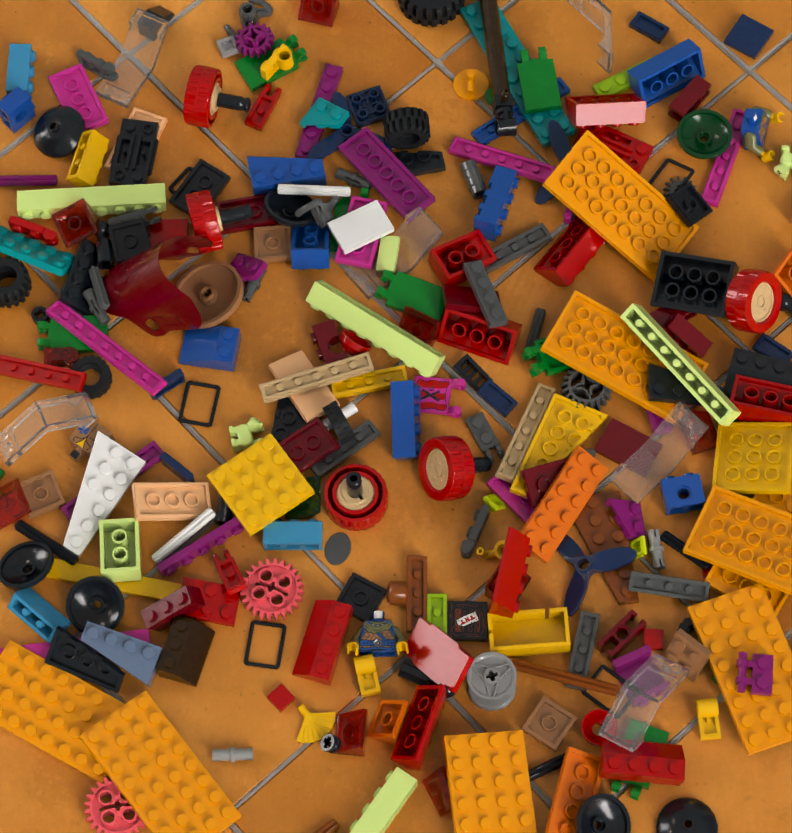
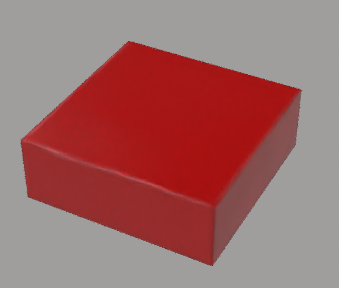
(654, 638)
(281, 697)

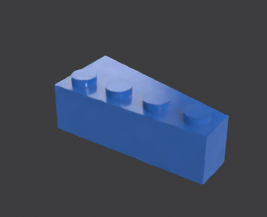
(271, 171)
(495, 202)
(406, 419)

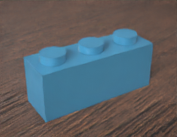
(20, 68)
(293, 535)
(37, 613)

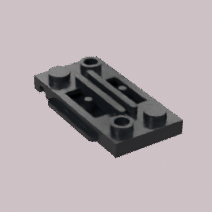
(134, 152)

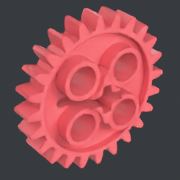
(279, 574)
(119, 824)

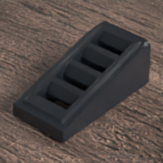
(477, 369)

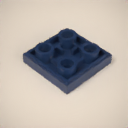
(748, 36)
(368, 106)

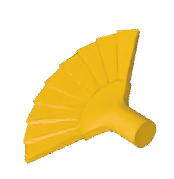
(314, 725)

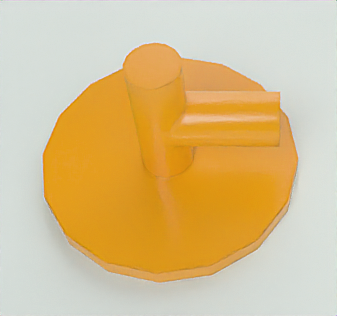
(470, 84)

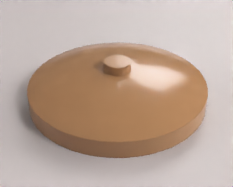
(214, 289)

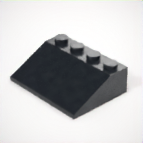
(692, 283)
(759, 367)

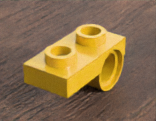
(275, 62)
(367, 675)
(708, 719)

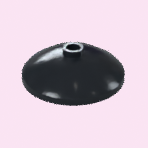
(66, 135)
(283, 208)
(25, 565)
(82, 599)
(604, 810)
(683, 810)

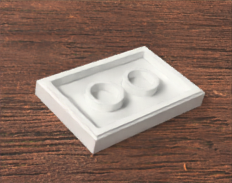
(360, 227)

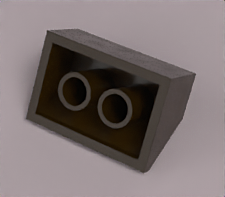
(185, 651)

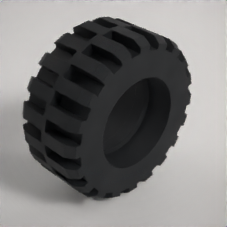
(431, 11)

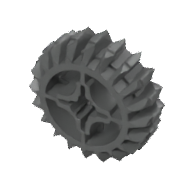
(579, 390)

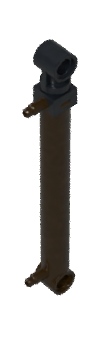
(502, 99)

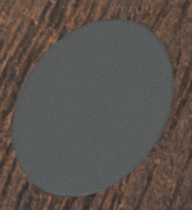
(337, 548)

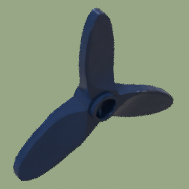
(331, 143)
(560, 146)
(600, 562)

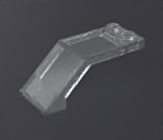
(601, 17)
(136, 58)
(416, 238)
(45, 417)
(659, 454)
(640, 700)

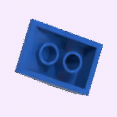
(310, 247)
(211, 348)

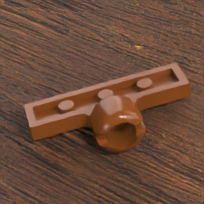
(411, 592)

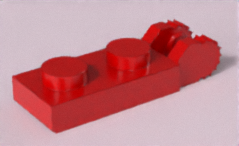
(262, 108)
(33, 230)
(230, 573)

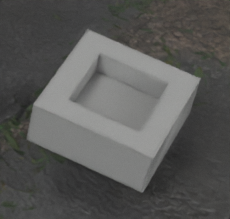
(227, 47)

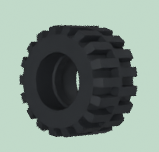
(406, 128)
(20, 288)

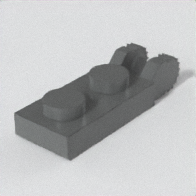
(97, 66)
(135, 215)
(484, 435)
(474, 533)

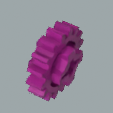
(262, 35)

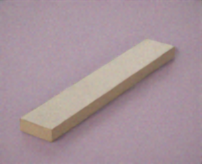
(316, 377)
(525, 433)

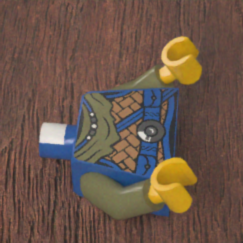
(755, 129)
(378, 638)

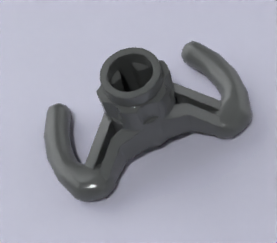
(249, 13)
(319, 210)

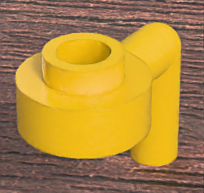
(496, 552)

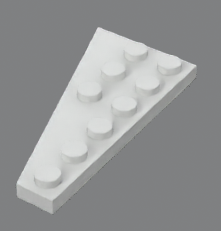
(105, 481)

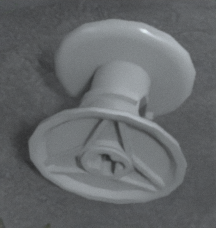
(491, 681)

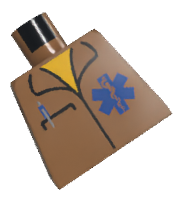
(83, 440)

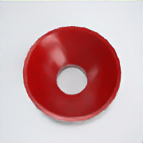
(352, 343)
(591, 718)

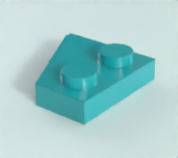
(324, 115)

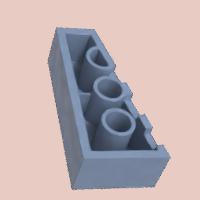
(126, 652)

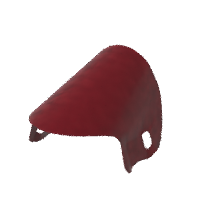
(142, 291)

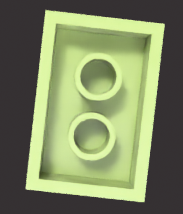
(120, 549)

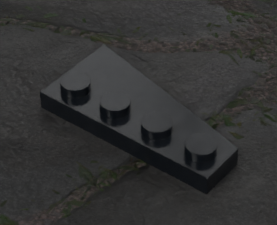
(666, 388)
(286, 420)

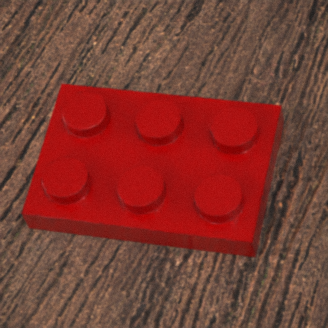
(219, 606)

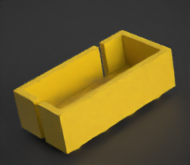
(530, 632)

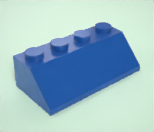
(667, 72)

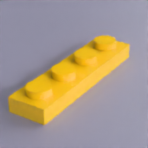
(369, 382)

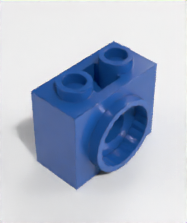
(17, 109)
(688, 484)

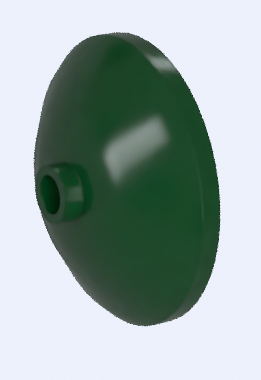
(704, 125)

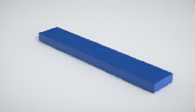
(487, 133)

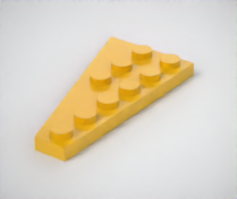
(558, 435)

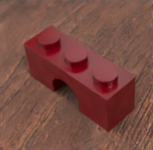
(325, 336)
(162, 613)

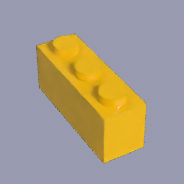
(87, 159)

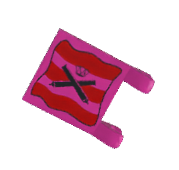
(437, 393)

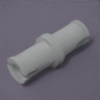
(656, 549)
(232, 754)

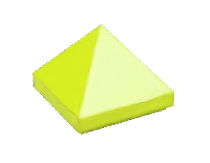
(494, 502)
(640, 546)

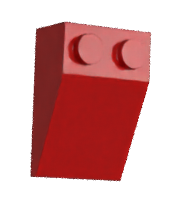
(450, 257)

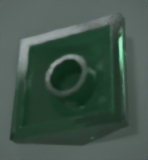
(310, 506)

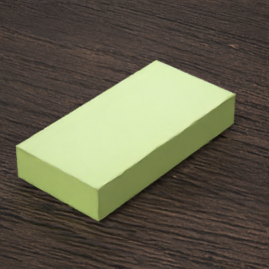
(388, 254)

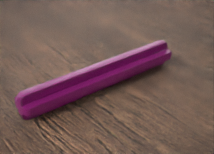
(28, 180)

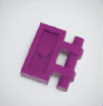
(761, 674)

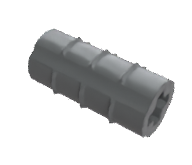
(473, 179)

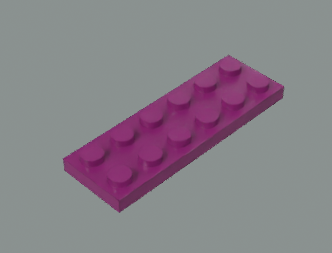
(385, 172)

